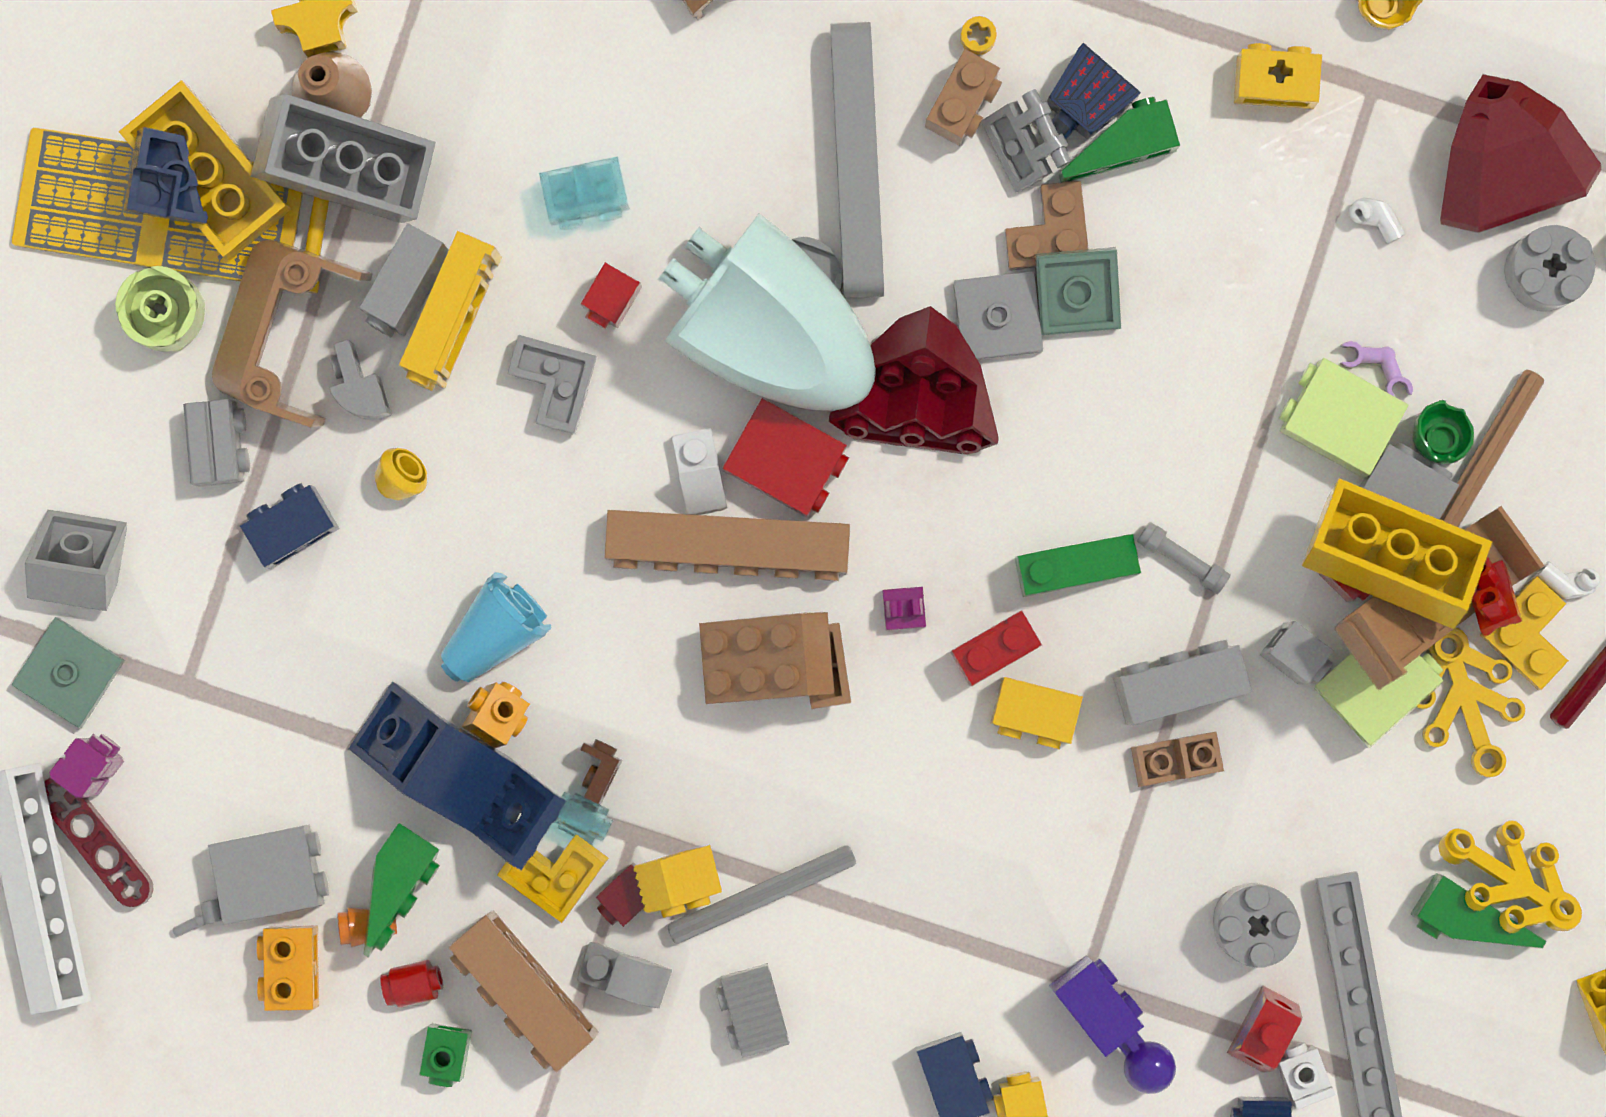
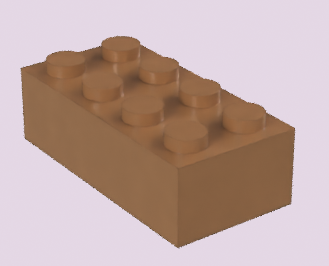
(523, 991)

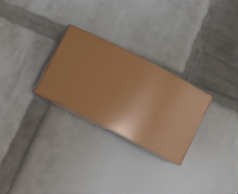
(1177, 759)

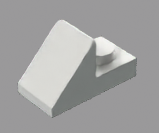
(699, 471)

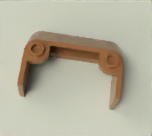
(268, 272)

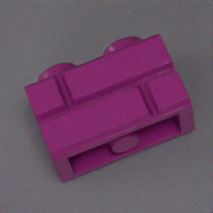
(87, 765)

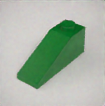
(1135, 137)
(1077, 565)
(1445, 912)

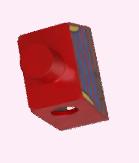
(1266, 1031)

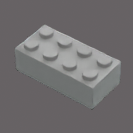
(343, 158)

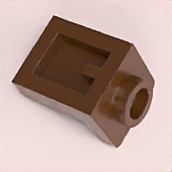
(600, 778)

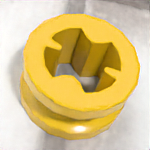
(983, 24)

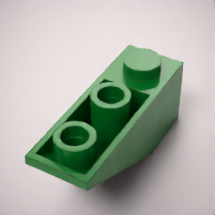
(395, 876)

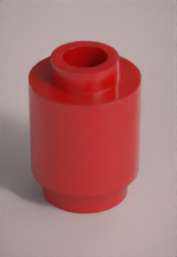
(411, 984)

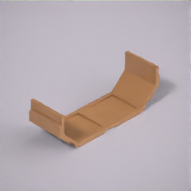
(1391, 637)

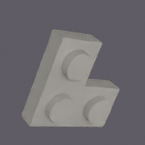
(564, 374)

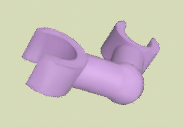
(1383, 356)

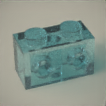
(584, 193)

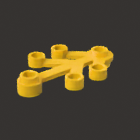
(1465, 694)
(1516, 880)

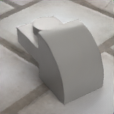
(357, 394)
(624, 975)

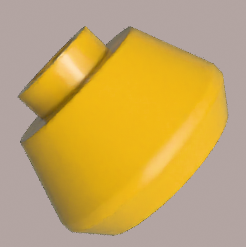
(400, 474)

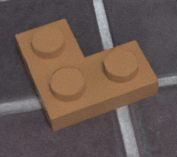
(1062, 228)

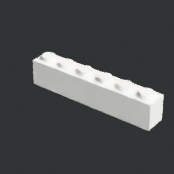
(38, 895)

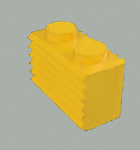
(678, 880)

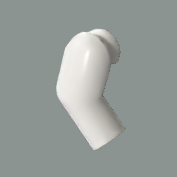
(1377, 214)
(1571, 584)

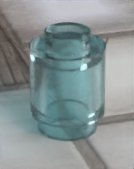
(584, 818)

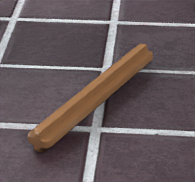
(1492, 446)

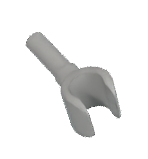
(210, 914)

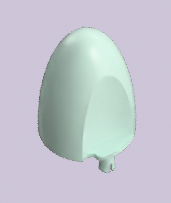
(771, 321)

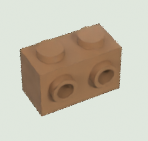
(962, 97)

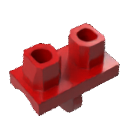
(1495, 599)

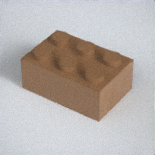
(766, 658)

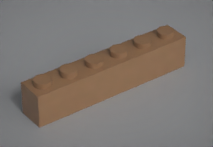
(727, 542)

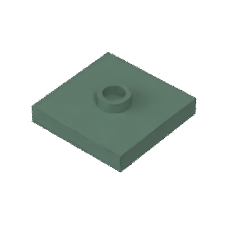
(1078, 291)
(68, 672)

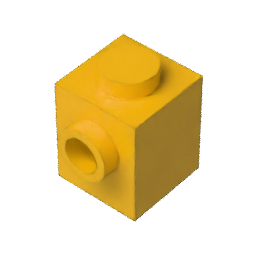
(1020, 1097)

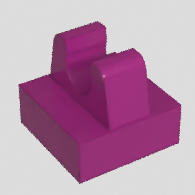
(904, 608)

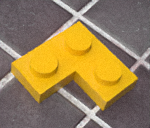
(1522, 642)
(557, 885)

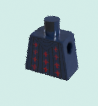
(1089, 95)

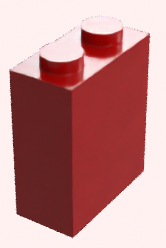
(786, 458)

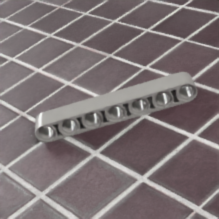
(857, 160)

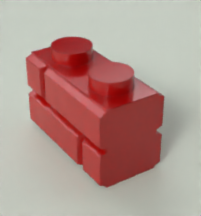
(996, 648)

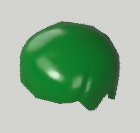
(1443, 433)

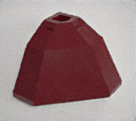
(1513, 158)
(923, 390)

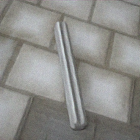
(761, 894)

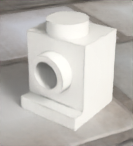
(1309, 1092)

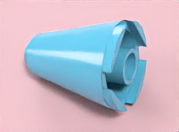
(493, 629)

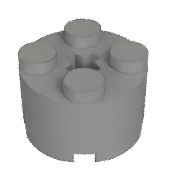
(1570, 256)
(1279, 923)

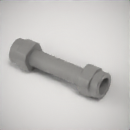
(1212, 576)

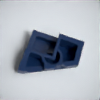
(162, 179)

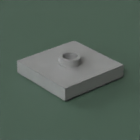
(999, 314)

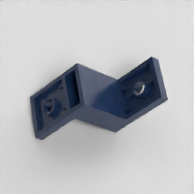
(457, 775)

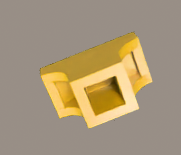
(316, 23)

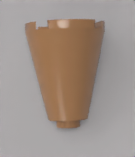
(334, 82)

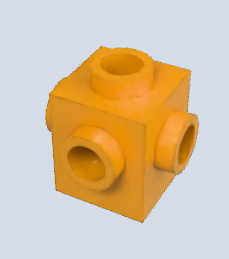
(496, 713)

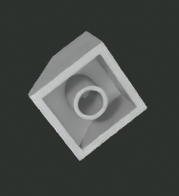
(75, 560)

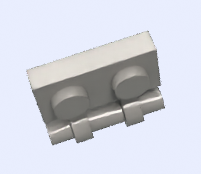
(1016, 144)

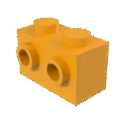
(289, 968)

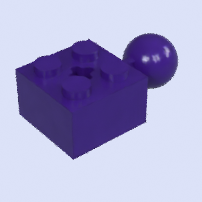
(1114, 1023)

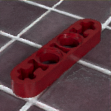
(91, 845)

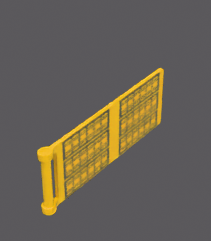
(76, 203)

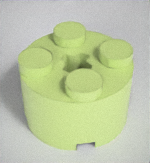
(160, 286)

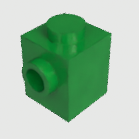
(445, 1054)

